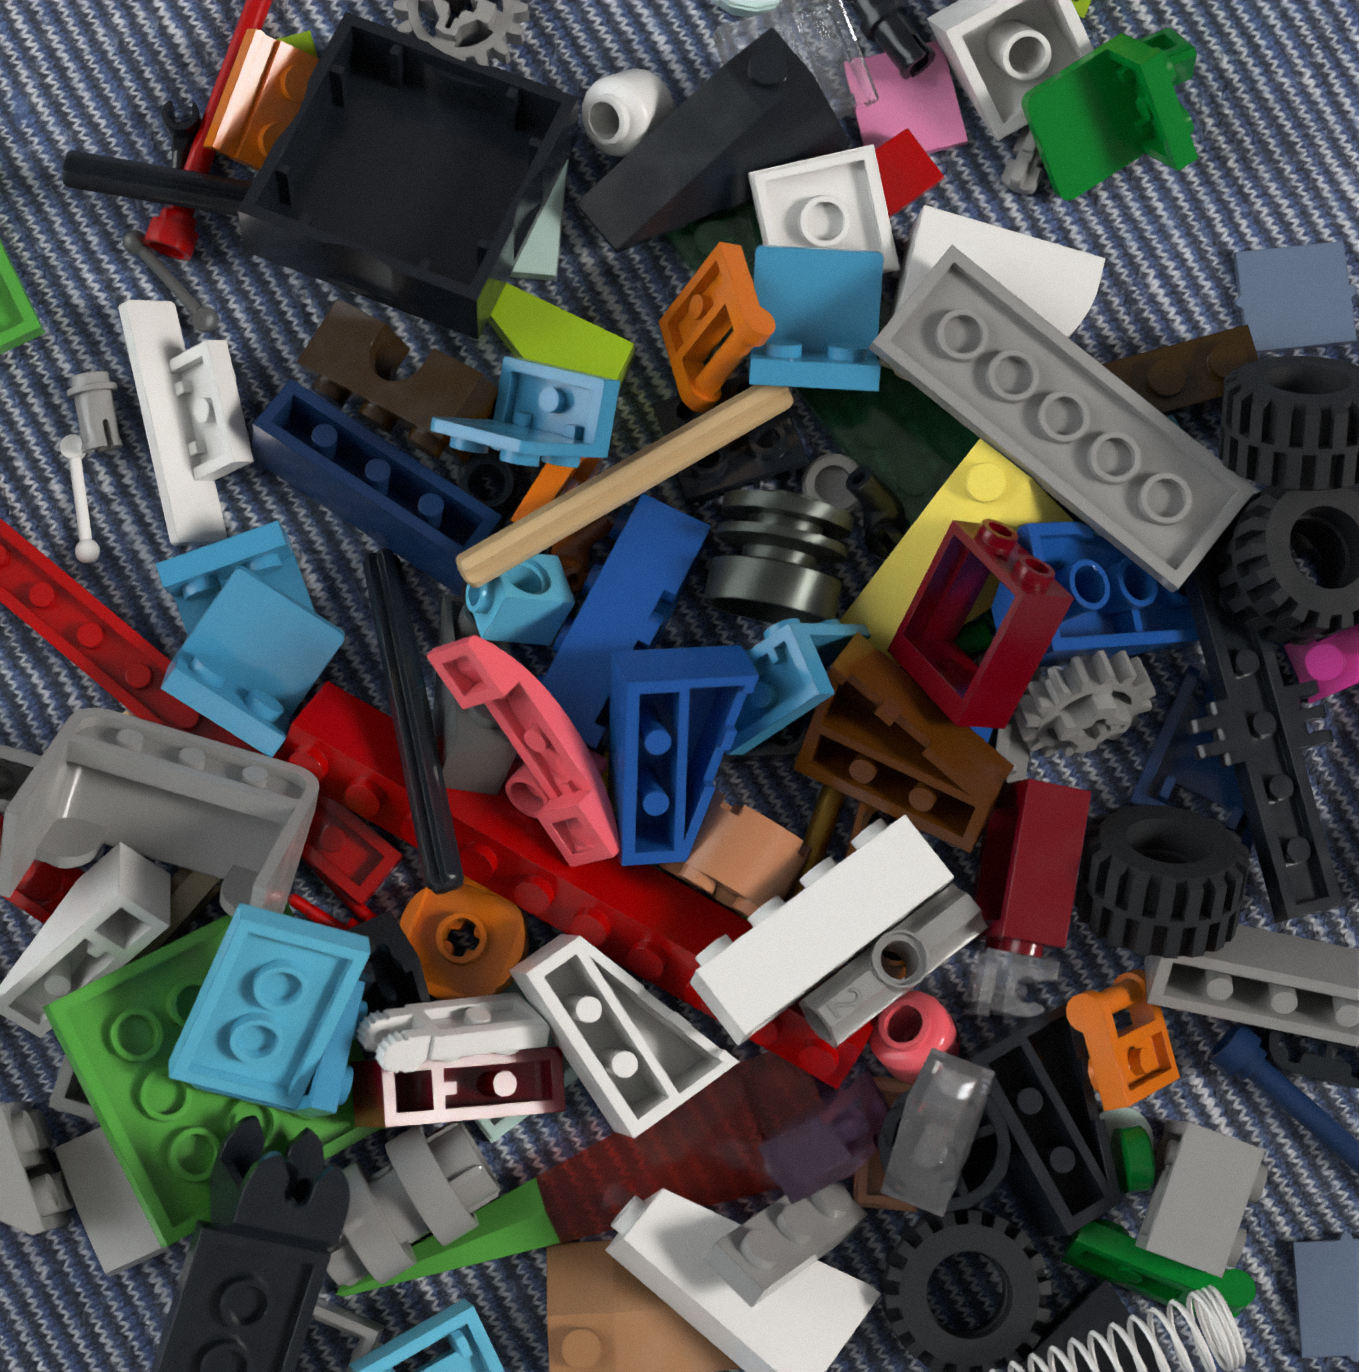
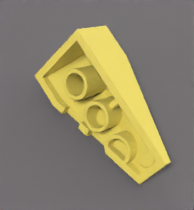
(978, 489)

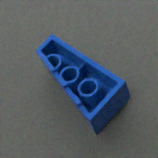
(623, 610)

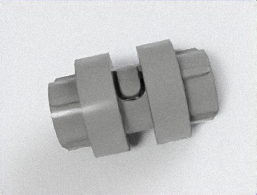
(425, 1189)

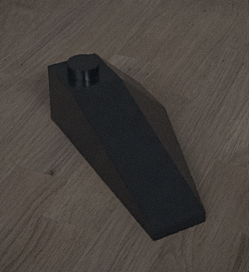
(743, 119)

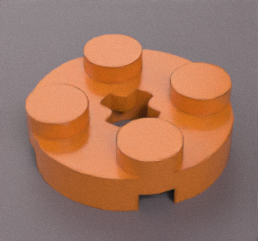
(480, 971)

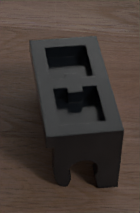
(393, 969)

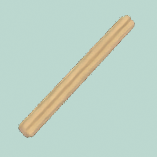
(621, 483)

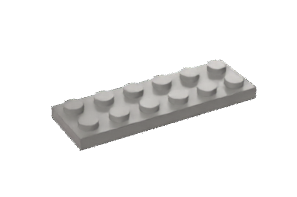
(1062, 418)

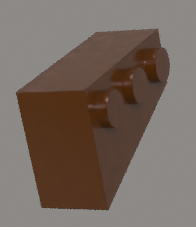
(900, 751)

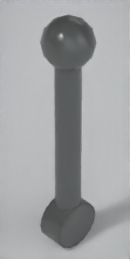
(203, 318)

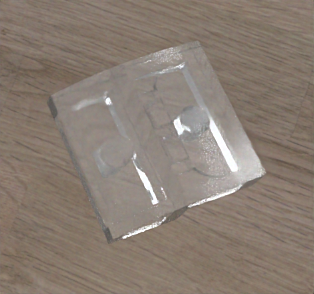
(821, 39)

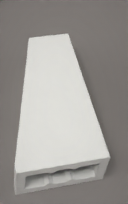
(788, 1331)

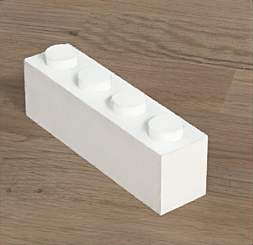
(820, 928)

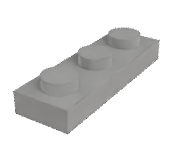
(784, 1241)

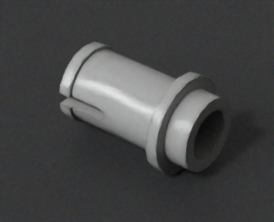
(95, 411)

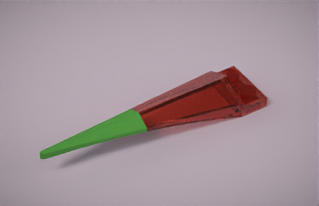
(696, 1151)

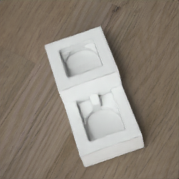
(107, 1203)

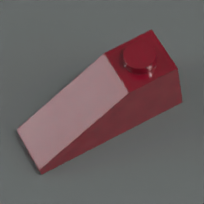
(459, 1090)

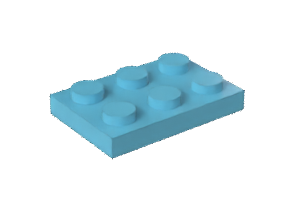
(268, 1006)

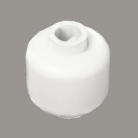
(625, 110)

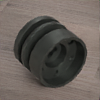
(780, 545)

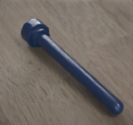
(1241, 1056)

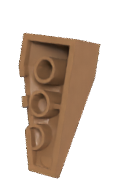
(613, 1322)

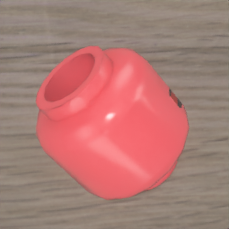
(909, 1032)

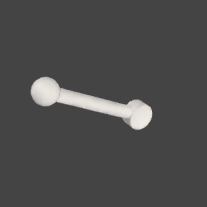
(86, 549)

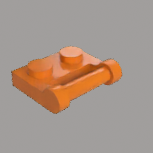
(704, 311)
(1128, 1061)

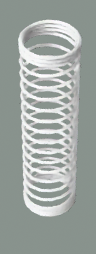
(1214, 1319)

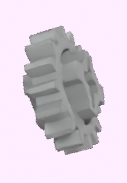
(482, 24)
(1084, 703)

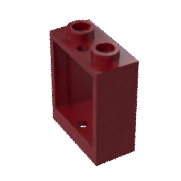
(941, 605)
(1030, 866)

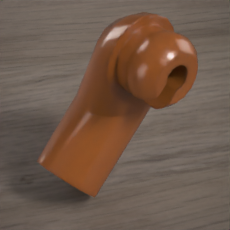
(575, 549)

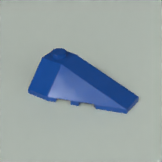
(1113, 600)

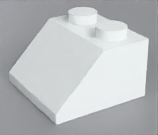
(1006, 50)

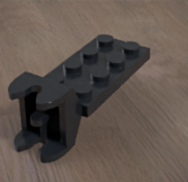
(259, 1260)

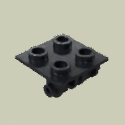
(762, 453)

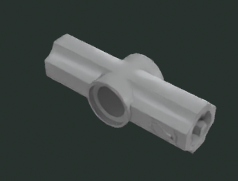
(865, 989)

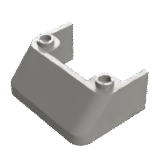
(165, 799)

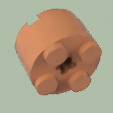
(741, 857)

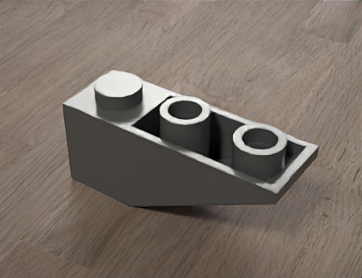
(469, 740)

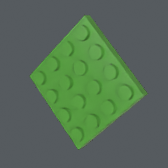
(159, 1127)

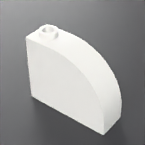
(1043, 274)

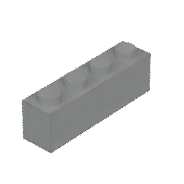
(1265, 983)

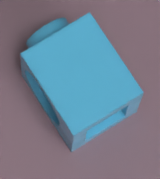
(523, 602)

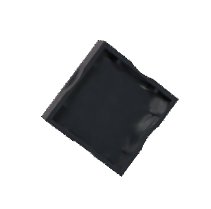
(410, 175)

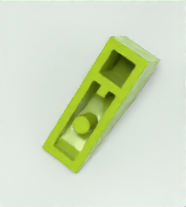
(559, 338)

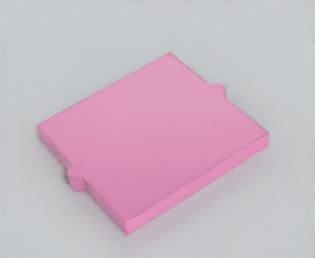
(920, 103)

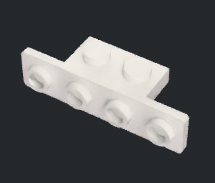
(188, 418)

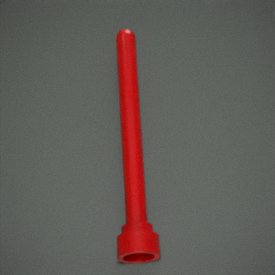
(174, 229)

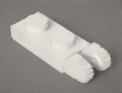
(452, 1030)

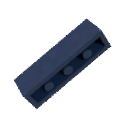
(370, 483)

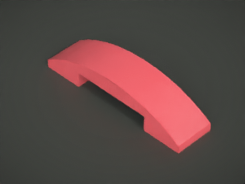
(579, 808)

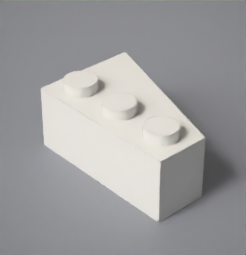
(616, 1035)

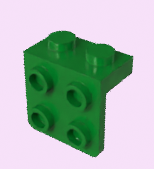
(1108, 115)

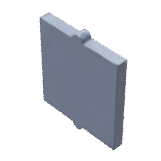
(1295, 296)
(1327, 1296)

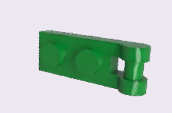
(1111, 1254)

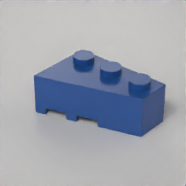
(666, 740)

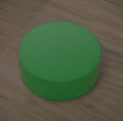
(1133, 1159)

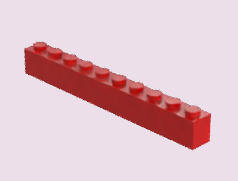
(622, 911)

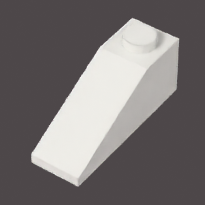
(91, 933)

